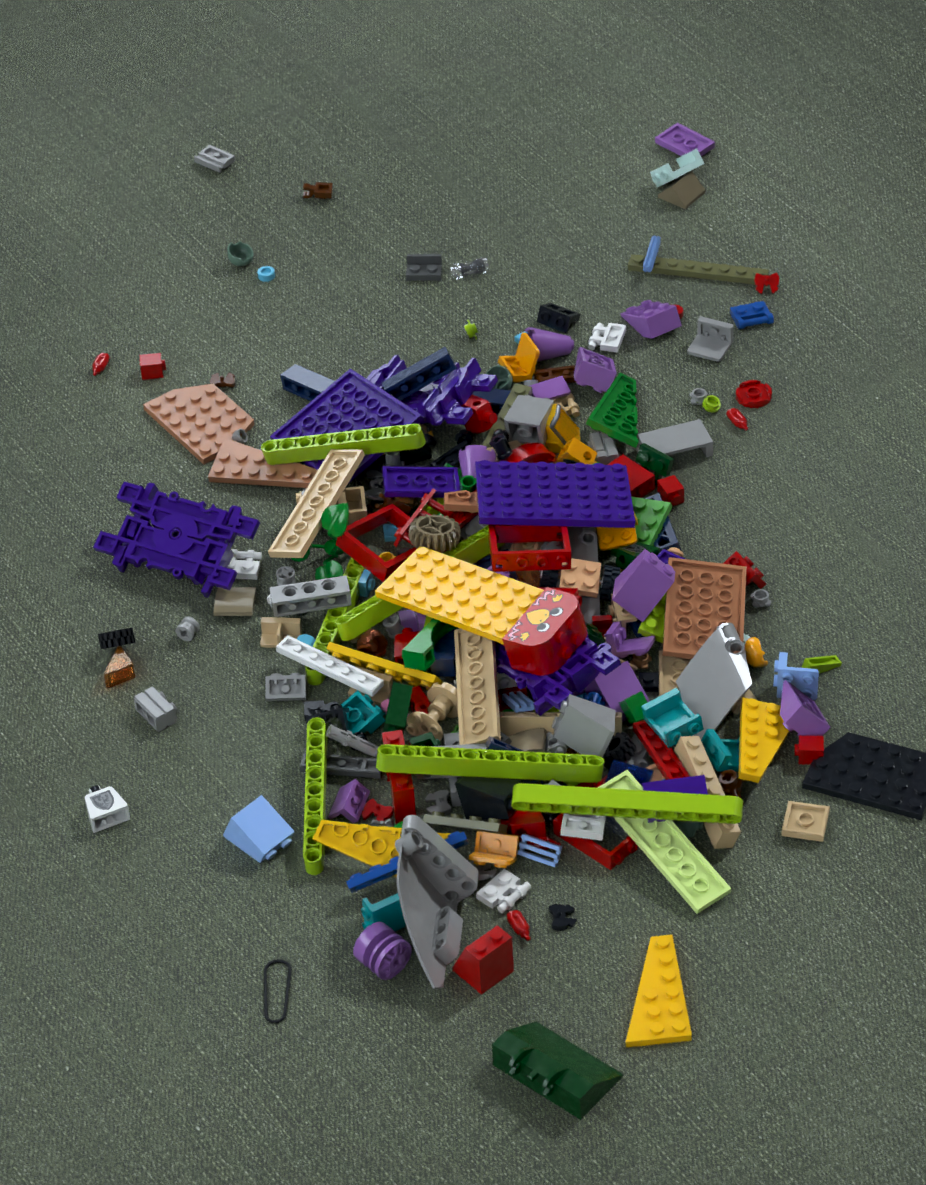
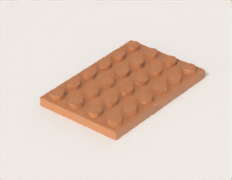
(699, 602)

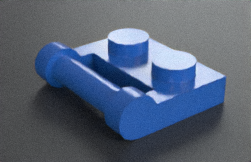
(751, 314)

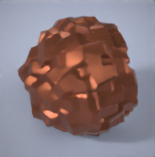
(372, 643)

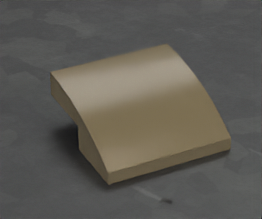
(235, 602)
(530, 740)

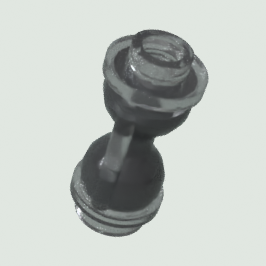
(476, 266)

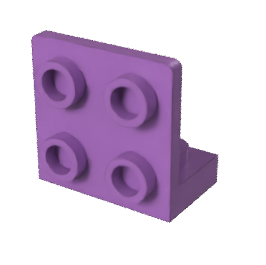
(621, 648)

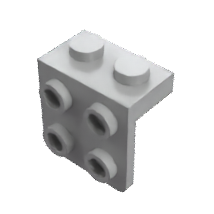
(712, 339)

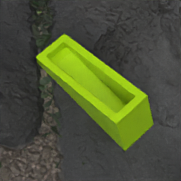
(822, 663)

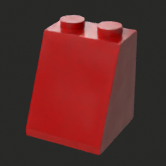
(486, 960)

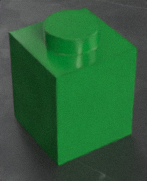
(632, 707)

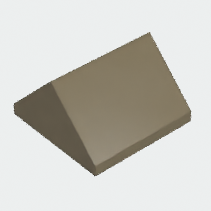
(683, 191)

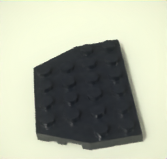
(871, 775)

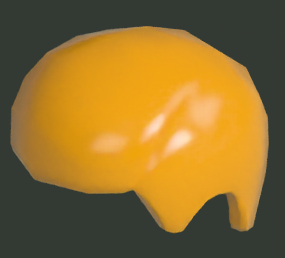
(754, 653)

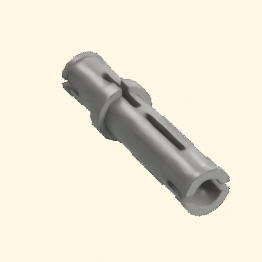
(346, 738)

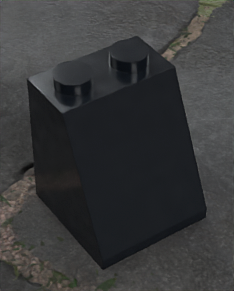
(486, 796)

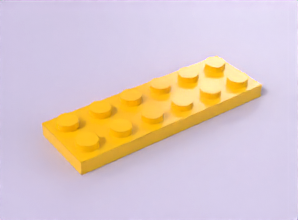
(397, 671)

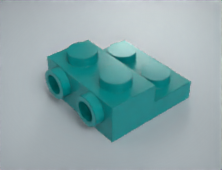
(362, 713)

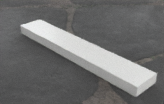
(330, 666)

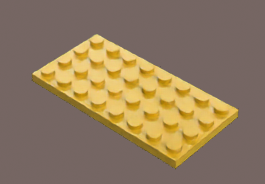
(458, 593)

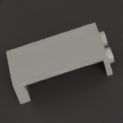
(678, 438)

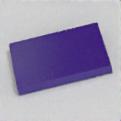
(691, 784)

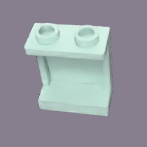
(686, 163)

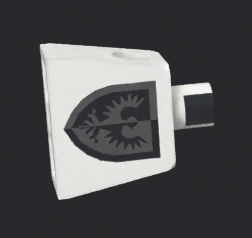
(105, 808)

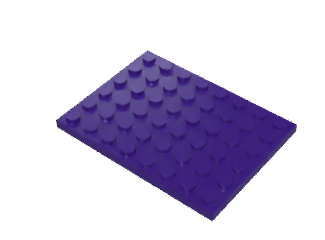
(553, 494)

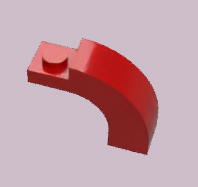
(531, 453)

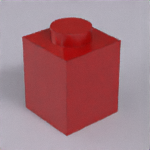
(152, 366)
(671, 490)
(809, 748)

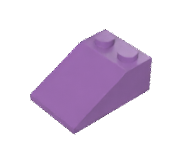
(594, 370)
(801, 713)

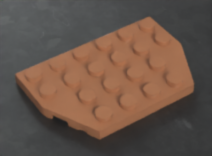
(199, 418)

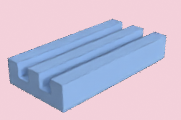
(515, 701)
(523, 846)

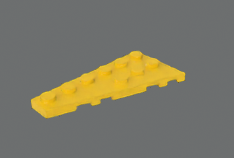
(759, 737)
(361, 842)
(660, 1002)

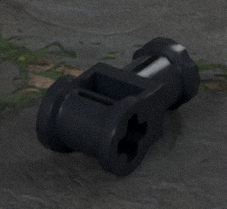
(500, 443)

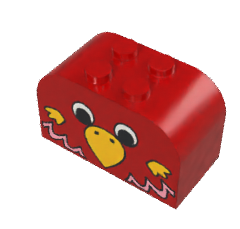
(546, 633)

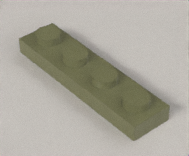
(473, 823)

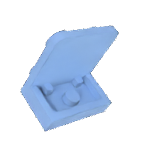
(802, 678)

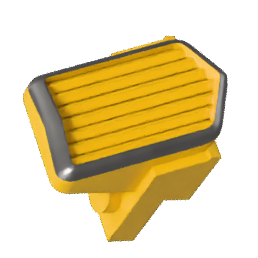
(560, 429)

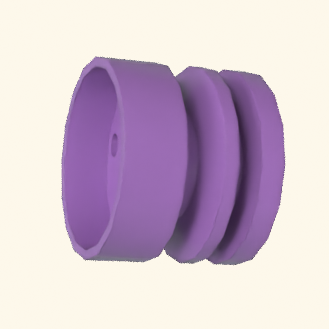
(382, 950)

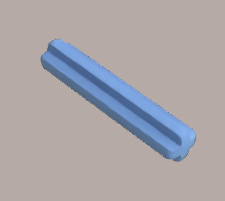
(651, 253)

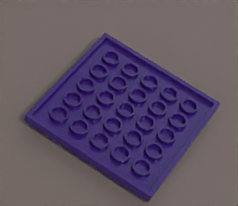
(348, 406)

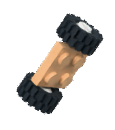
(585, 577)

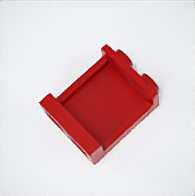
(640, 479)

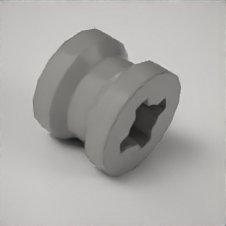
(285, 576)
(187, 629)

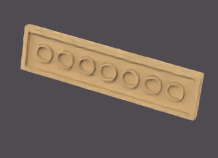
(321, 493)
(476, 688)

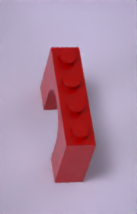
(401, 783)

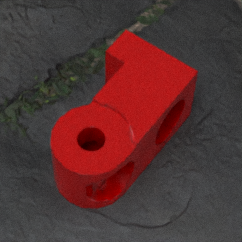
(419, 700)

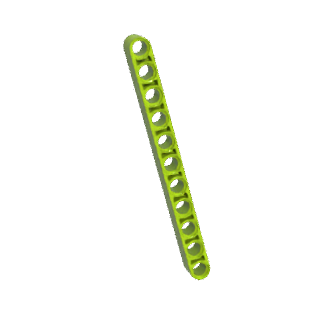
(376, 609)
(489, 763)
(627, 803)

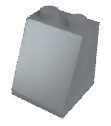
(528, 419)
(584, 726)

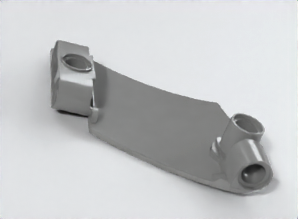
(715, 677)

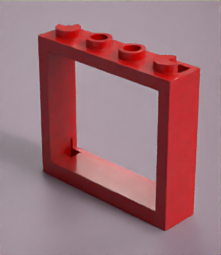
(363, 554)
(530, 559)
(595, 851)

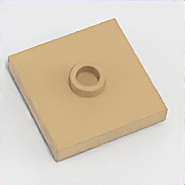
(805, 821)

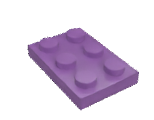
(684, 140)

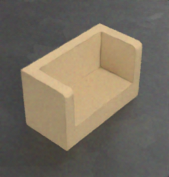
(356, 502)

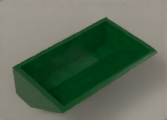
(554, 1067)

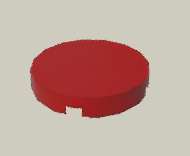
(753, 394)

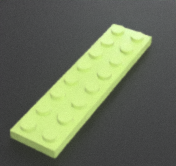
(672, 853)

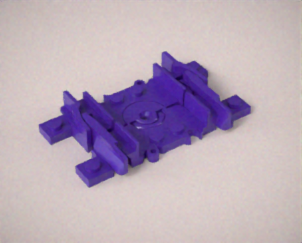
(444, 396)
(189, 551)
(573, 676)

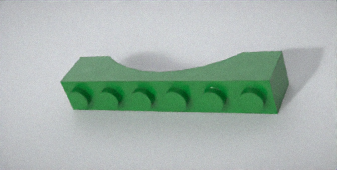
(420, 650)

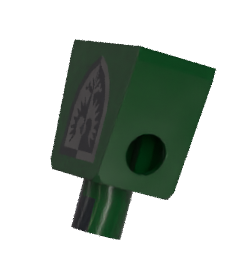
(626, 554)

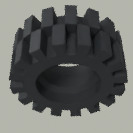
(116, 638)
(619, 749)

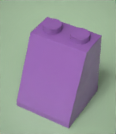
(643, 584)
(616, 687)

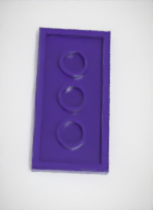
(419, 480)

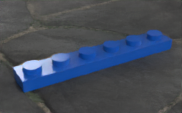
(378, 873)

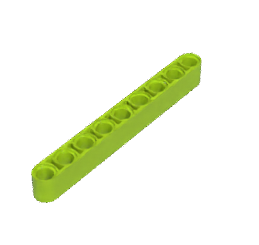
(318, 446)
(328, 630)
(314, 794)

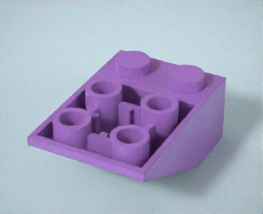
(652, 318)

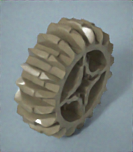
(435, 532)

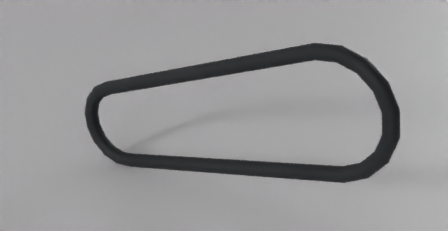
(286, 995)

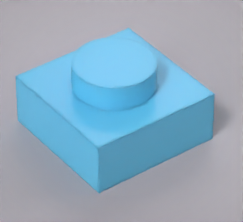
(366, 583)

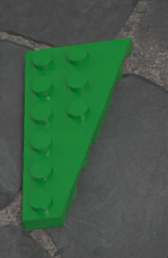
(617, 411)

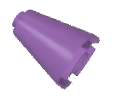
(550, 343)
(470, 455)

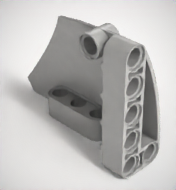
(429, 887)

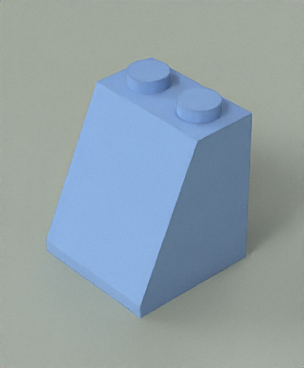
(259, 830)

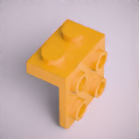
(524, 362)
(615, 537)
(495, 848)

